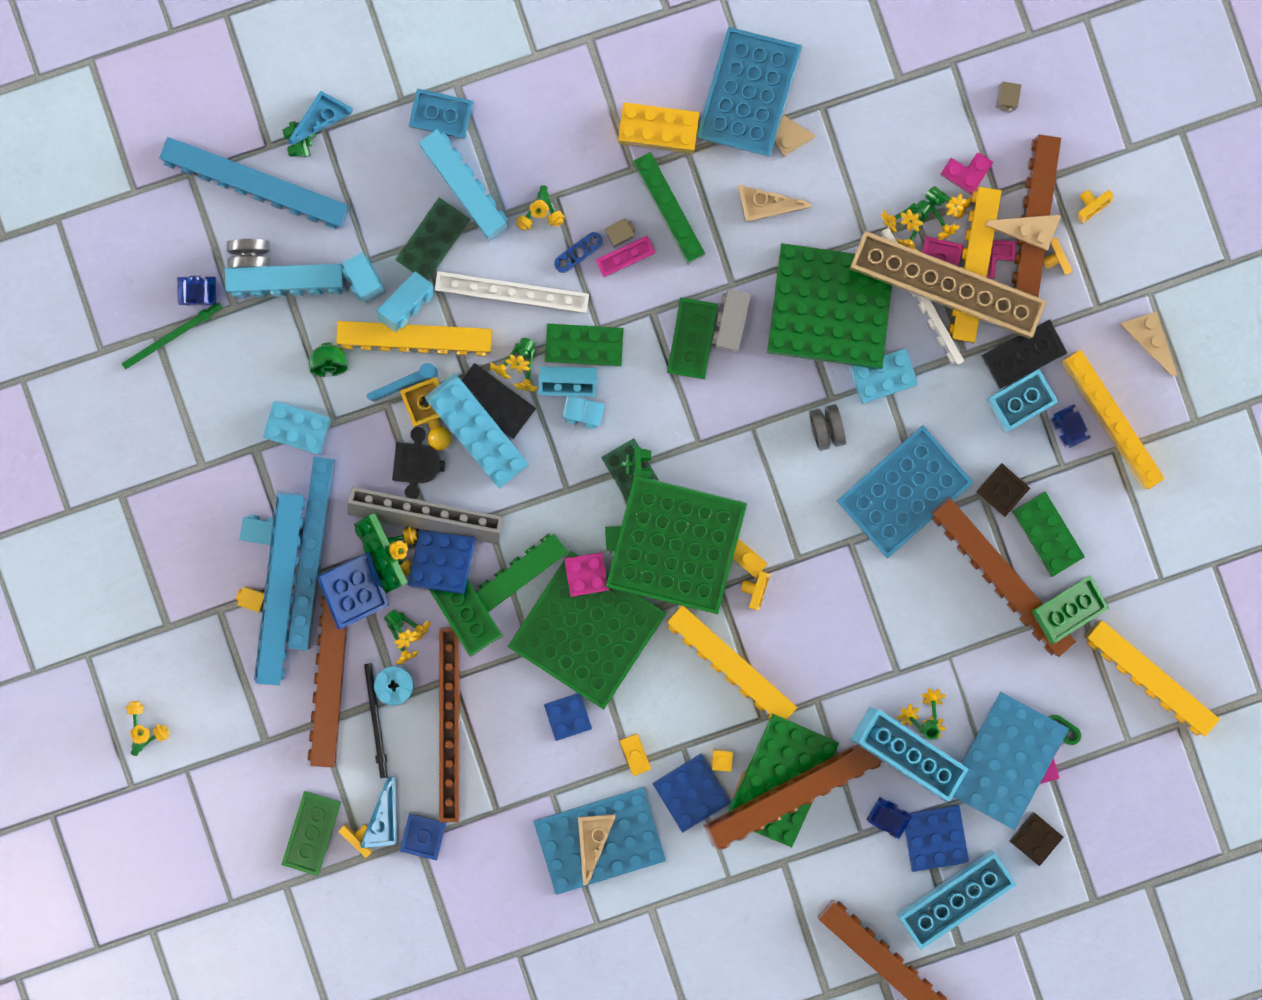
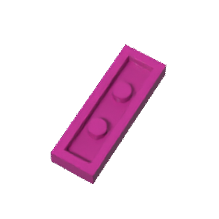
(625, 256)

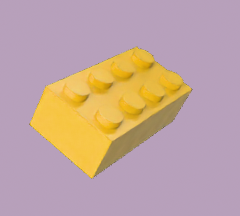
(658, 128)

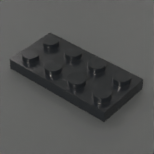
(1024, 355)
(498, 400)

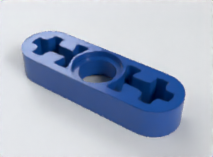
(564, 257)

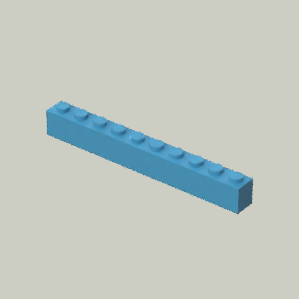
(254, 182)
(311, 553)
(278, 587)

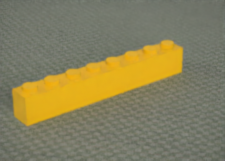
(976, 254)
(414, 337)
(1112, 420)
(730, 663)
(1152, 678)

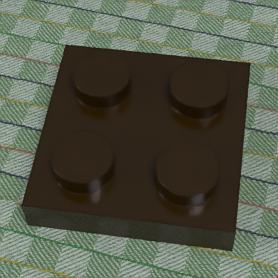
(1003, 490)
(1036, 838)

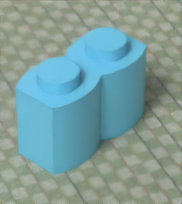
(583, 411)

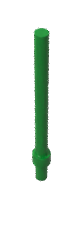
(204, 315)

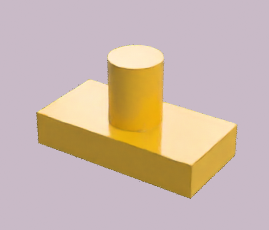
(1093, 205)
(1057, 257)
(748, 559)
(757, 590)
(635, 754)
(356, 838)

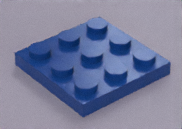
(441, 562)
(353, 590)
(691, 793)
(936, 838)

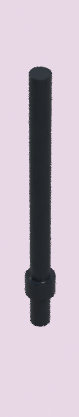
(381, 758)

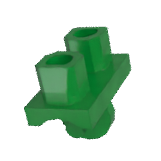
(301, 148)
(639, 455)

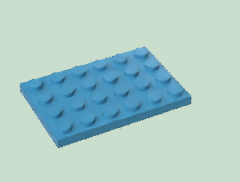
(749, 91)
(903, 490)
(1009, 760)
(629, 846)

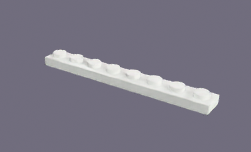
(511, 292)
(934, 322)

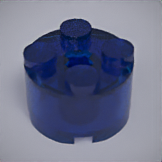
(196, 290)
(1071, 426)
(888, 817)

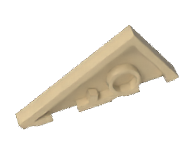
(791, 136)
(761, 204)
(1032, 230)
(1149, 333)
(593, 835)

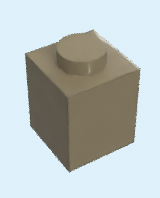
(1008, 96)
(620, 232)

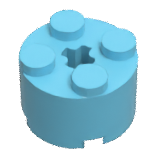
(388, 694)

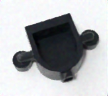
(416, 463)

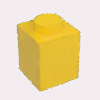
(250, 599)
(721, 760)

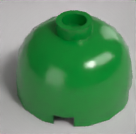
(328, 359)

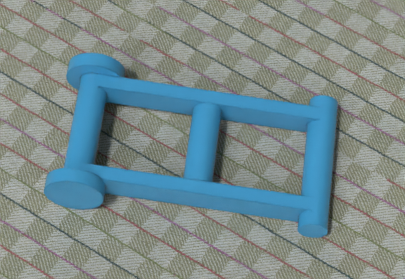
(427, 371)

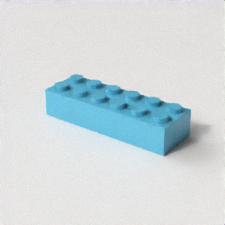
(460, 180)
(285, 279)
(476, 430)
(909, 754)
(956, 899)

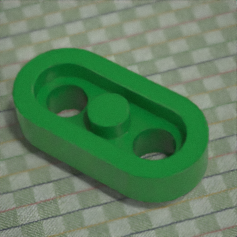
(1076, 732)

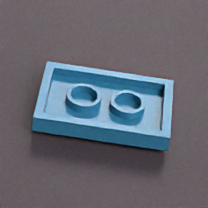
(441, 112)

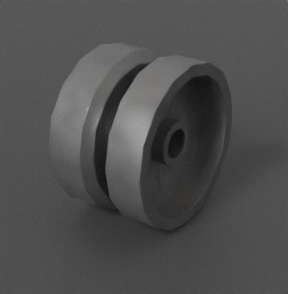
(248, 253)
(823, 428)

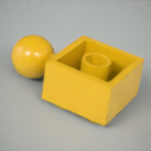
(438, 437)

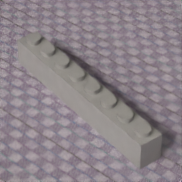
(425, 515)

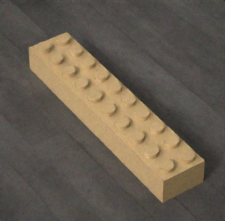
(948, 285)

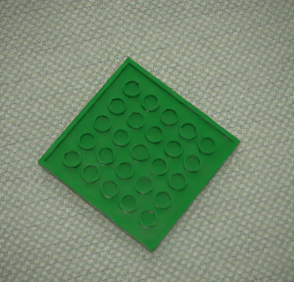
(827, 309)
(676, 544)
(586, 637)

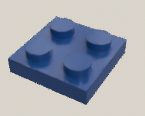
(567, 716)
(423, 836)

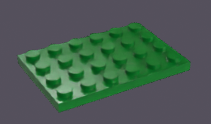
(780, 756)

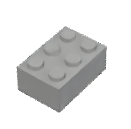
(731, 320)

